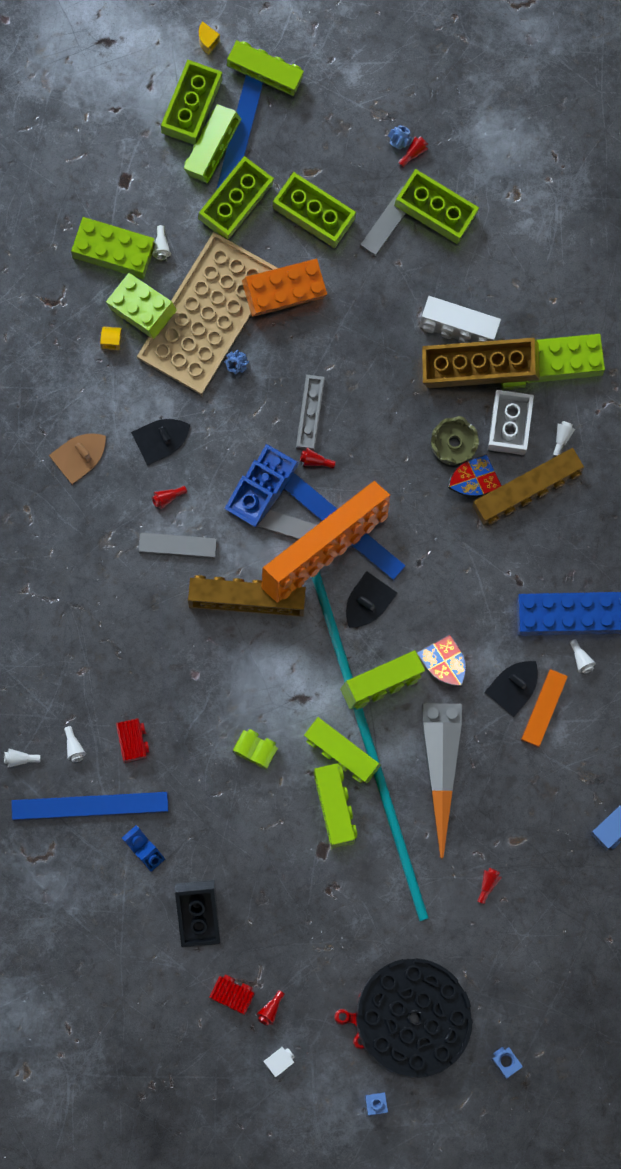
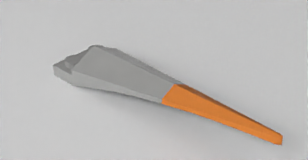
(442, 736)

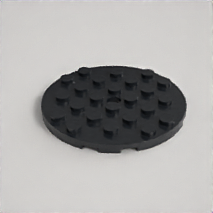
(385, 1021)

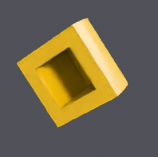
(208, 38)
(111, 338)

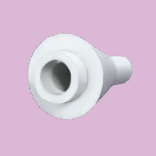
(161, 248)
(564, 432)
(583, 660)
(74, 749)
(16, 758)

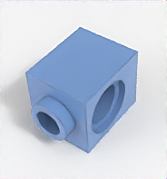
(515, 1064)
(376, 1104)

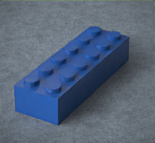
(569, 613)

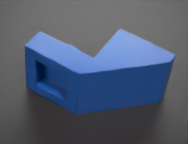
(143, 848)

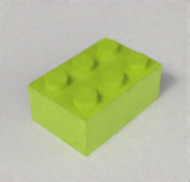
(141, 305)

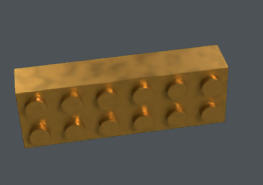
(480, 363)
(242, 597)

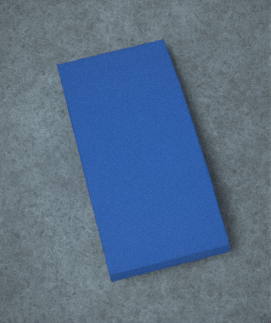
(261, 485)

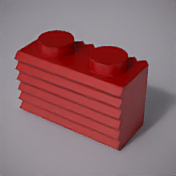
(131, 740)
(232, 995)

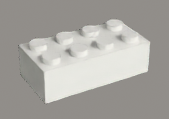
(458, 322)

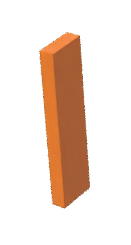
(544, 708)

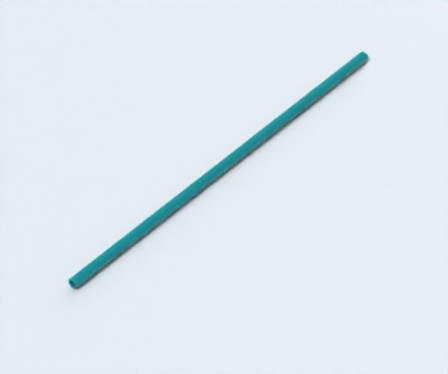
(371, 751)

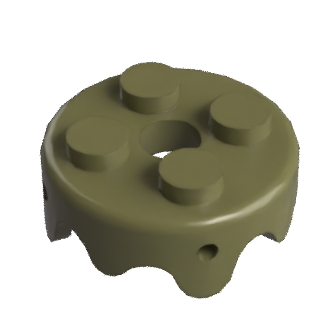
(454, 428)

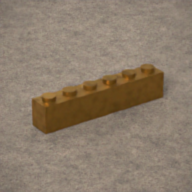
(527, 486)

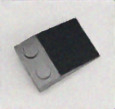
(197, 913)

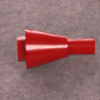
(416, 148)
(311, 458)
(163, 498)
(490, 880)
(269, 1011)

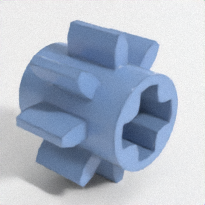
(400, 137)
(236, 362)

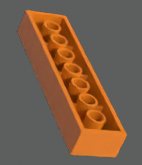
(325, 542)

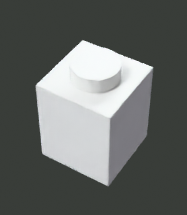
(279, 1061)

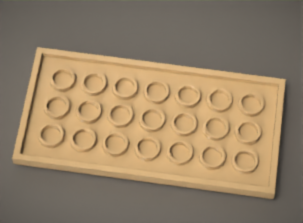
(207, 317)

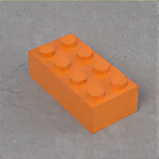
(284, 287)

